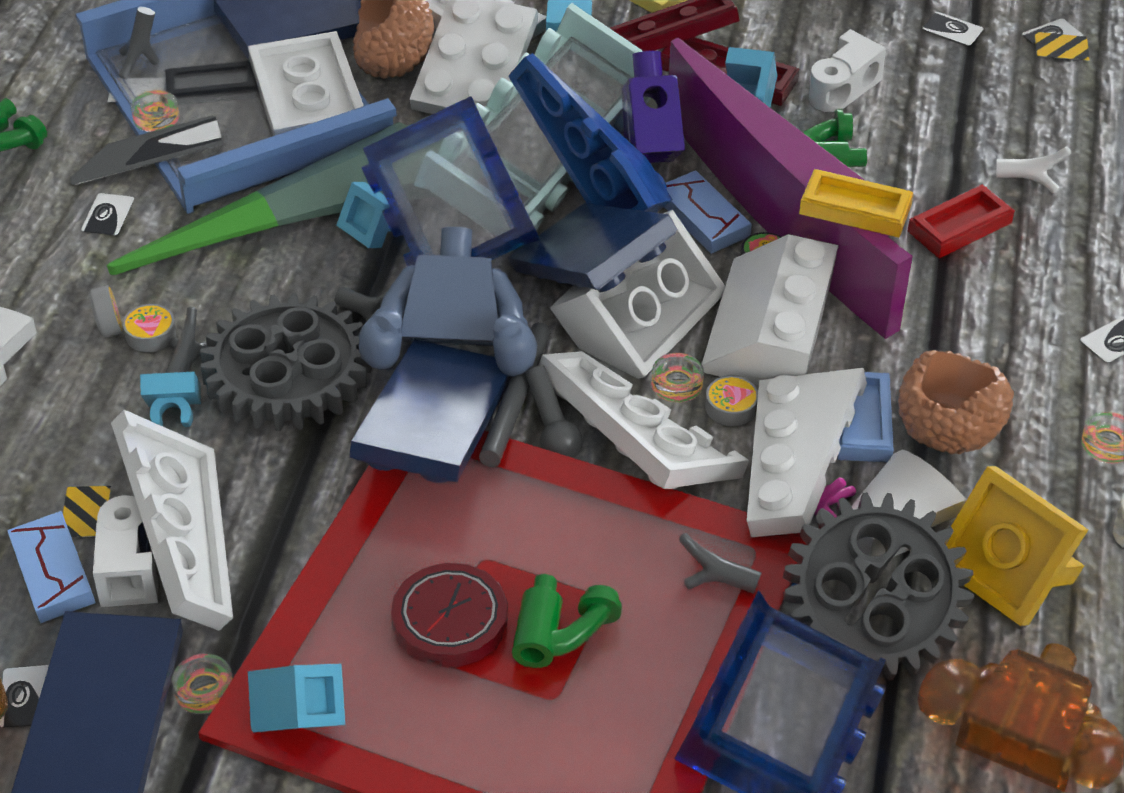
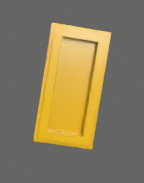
(856, 203)

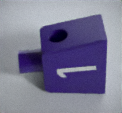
(650, 130)

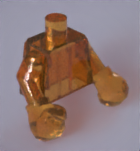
(1027, 716)

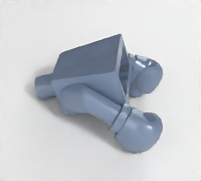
(451, 302)

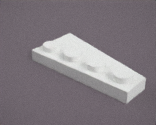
(639, 424)
(794, 443)
(181, 515)

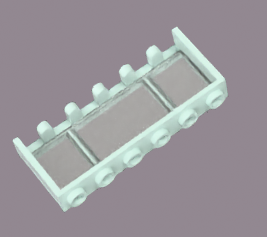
(592, 64)

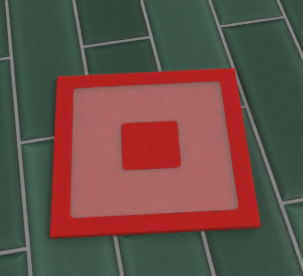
(583, 723)

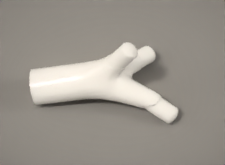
(1032, 169)

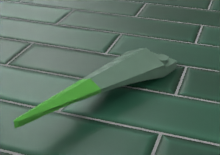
(297, 197)

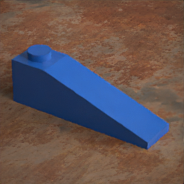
(591, 150)

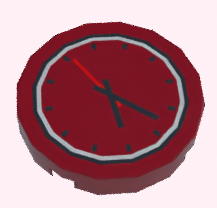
(449, 614)

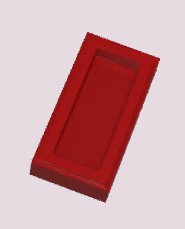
(960, 221)

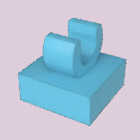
(363, 215)
(171, 390)

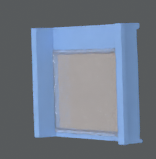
(193, 35)

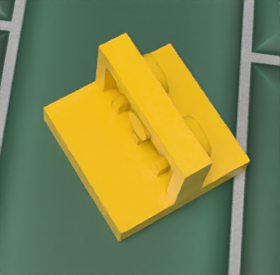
(1015, 545)

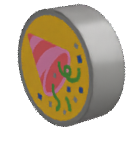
(105, 311)
(149, 327)
(731, 400)

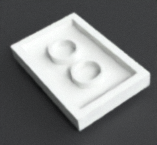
(472, 52)
(303, 80)

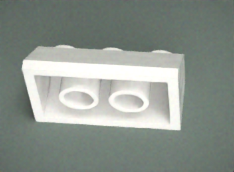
(646, 310)
(771, 310)

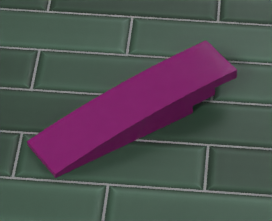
(767, 170)

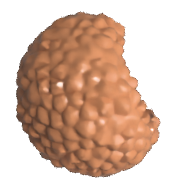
(392, 36)
(954, 402)

